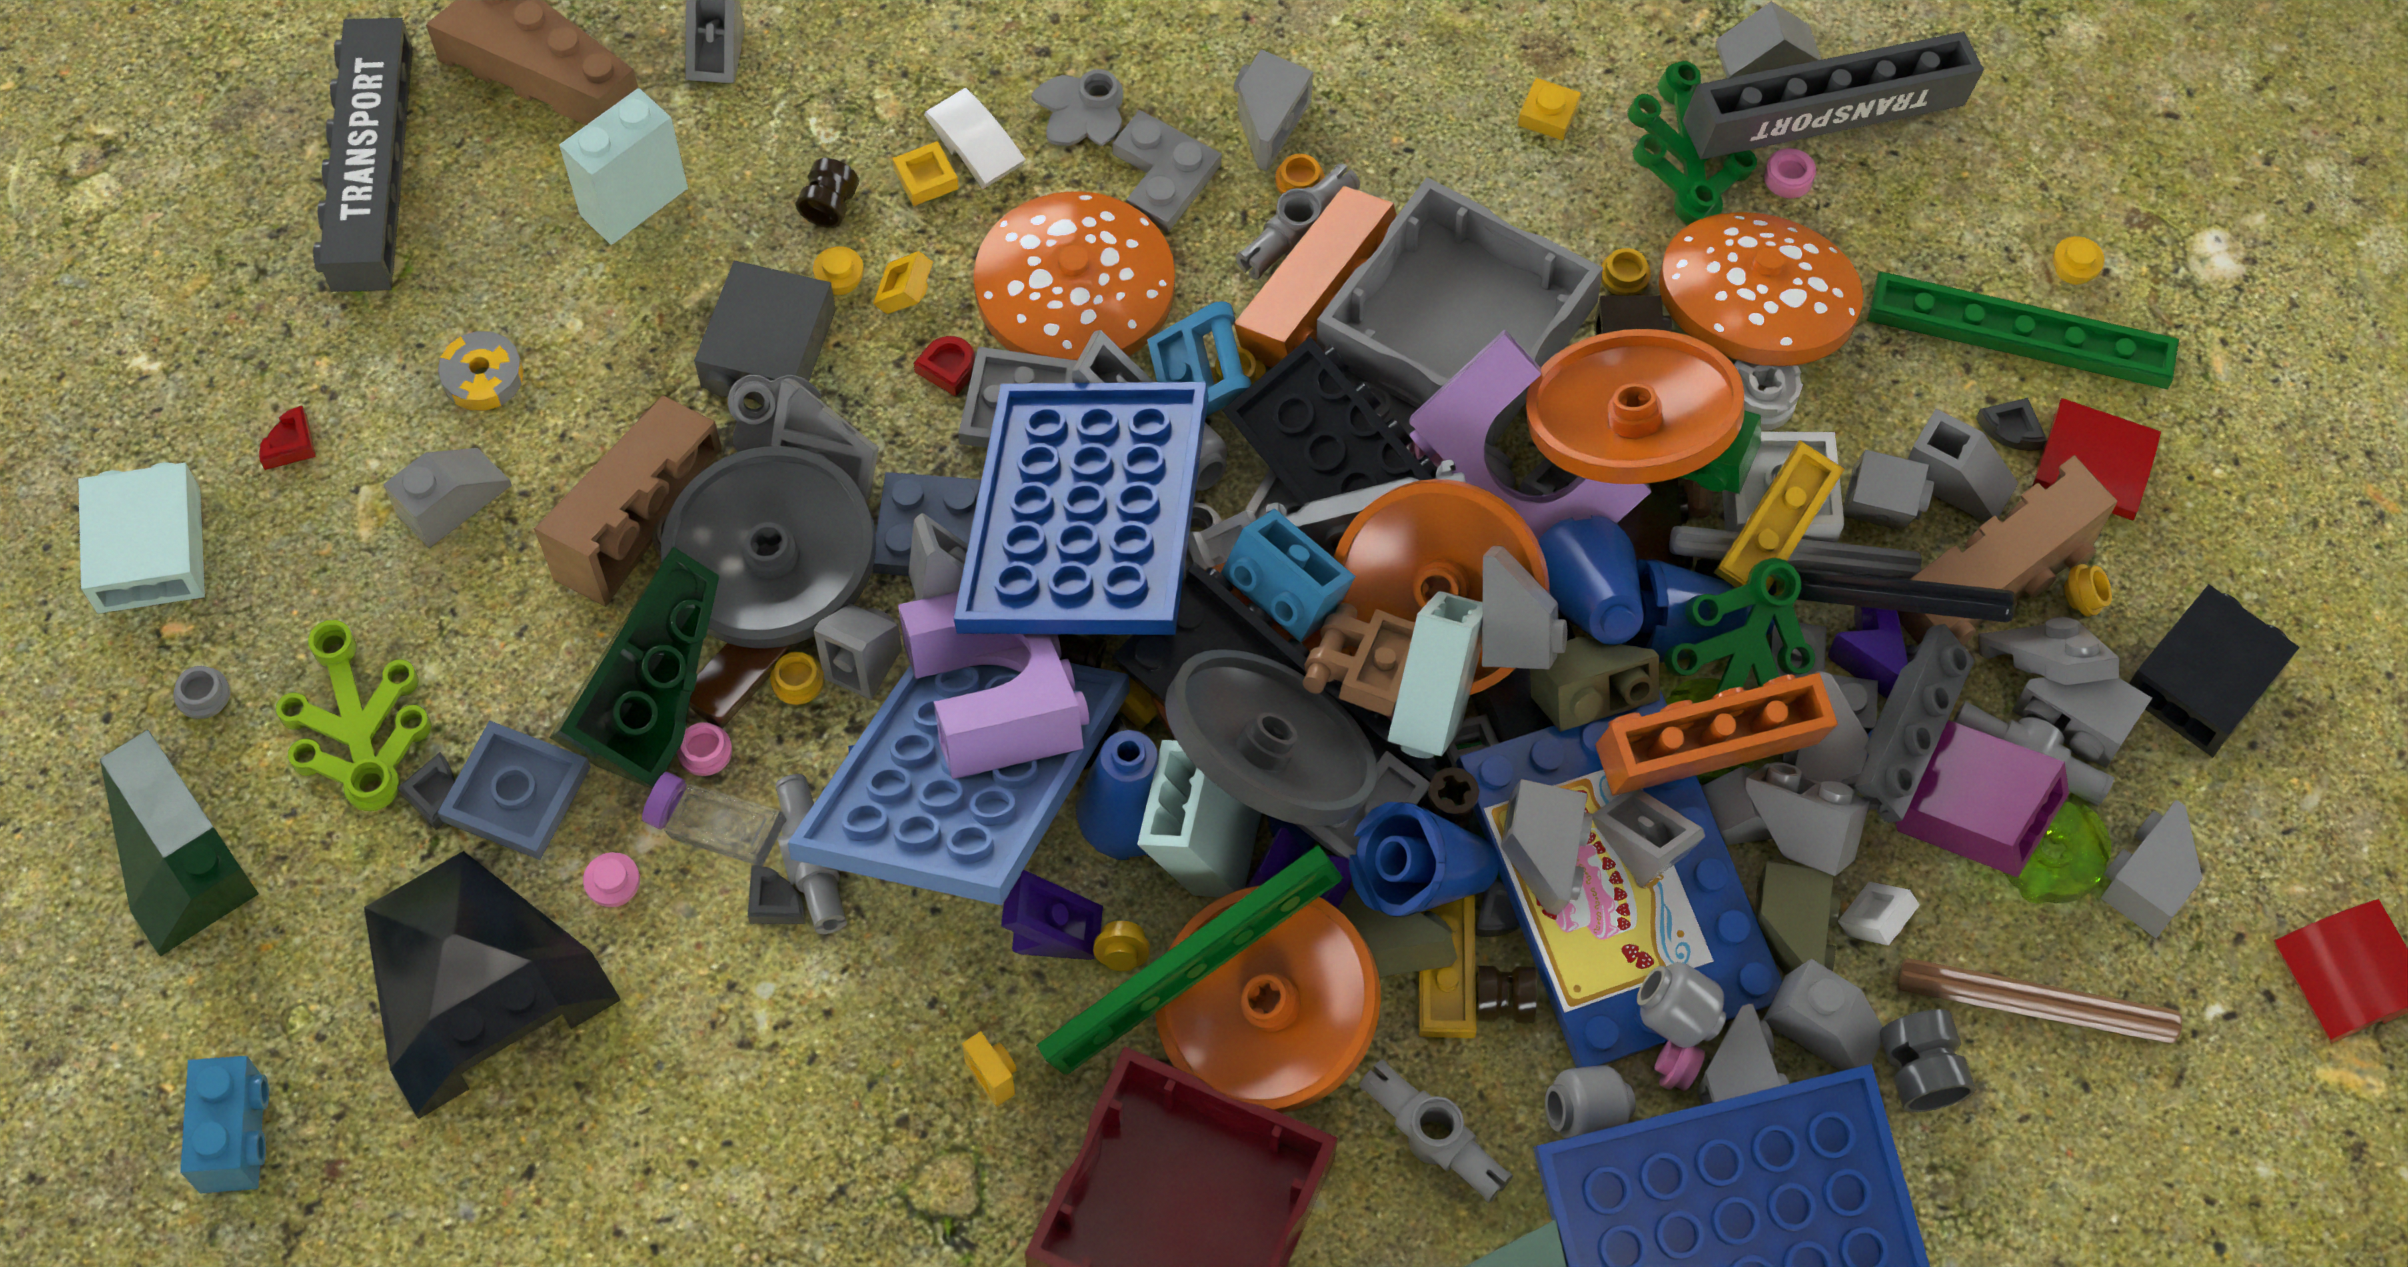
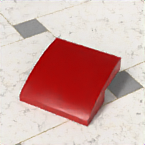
(2107, 445)
(2349, 969)

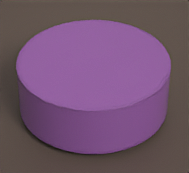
(663, 800)

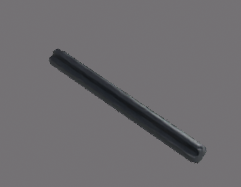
(1895, 593)

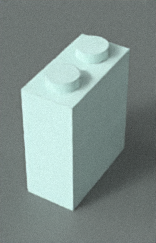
(624, 166)
(141, 537)
(1437, 675)
(1197, 827)

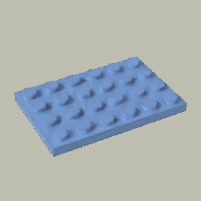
(909, 823)

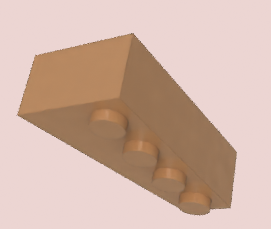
(533, 53)
(610, 514)
(2025, 551)

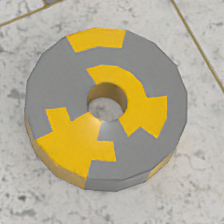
(479, 351)

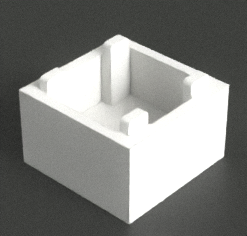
(1767, 462)

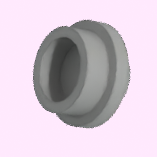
(201, 692)

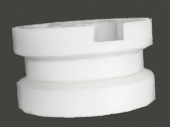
(1776, 402)

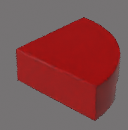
(288, 440)

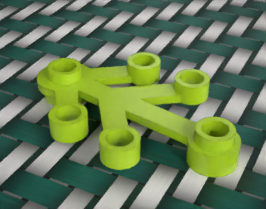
(356, 725)

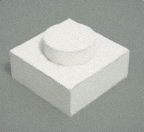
(1878, 913)

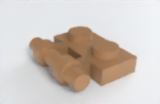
(1375, 671)

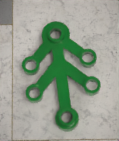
(1694, 194)
(1748, 643)

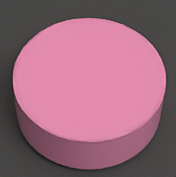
(1789, 173)

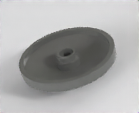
(781, 536)
(1270, 738)

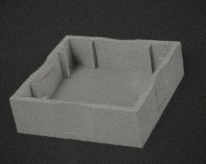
(1446, 289)

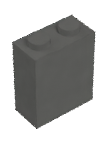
(764, 327)

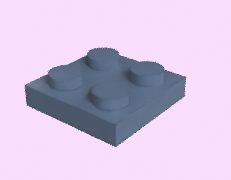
(906, 496)
(514, 790)

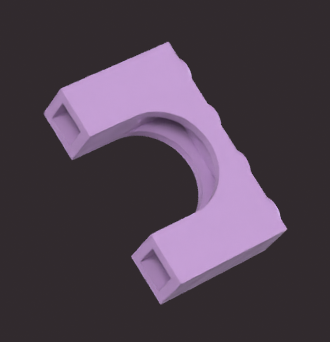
(1456, 428)
(1005, 724)

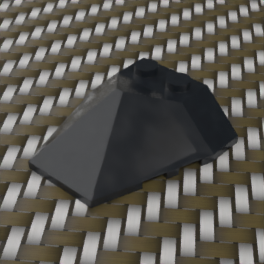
(468, 974)

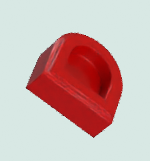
(947, 363)

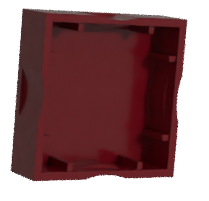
(1182, 1178)

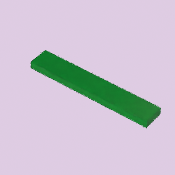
(2023, 330)
(1190, 961)

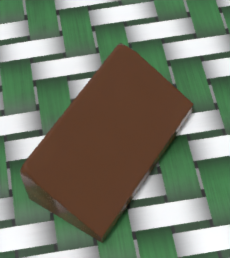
(732, 680)

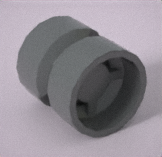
(1925, 1053)

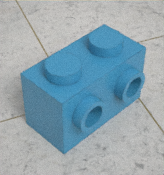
(1287, 574)
(224, 1124)

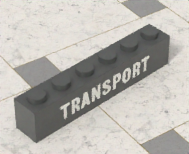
(1832, 95)
(365, 155)

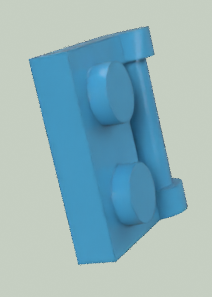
(1182, 357)

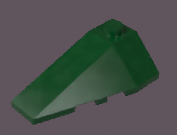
(640, 689)
(168, 850)

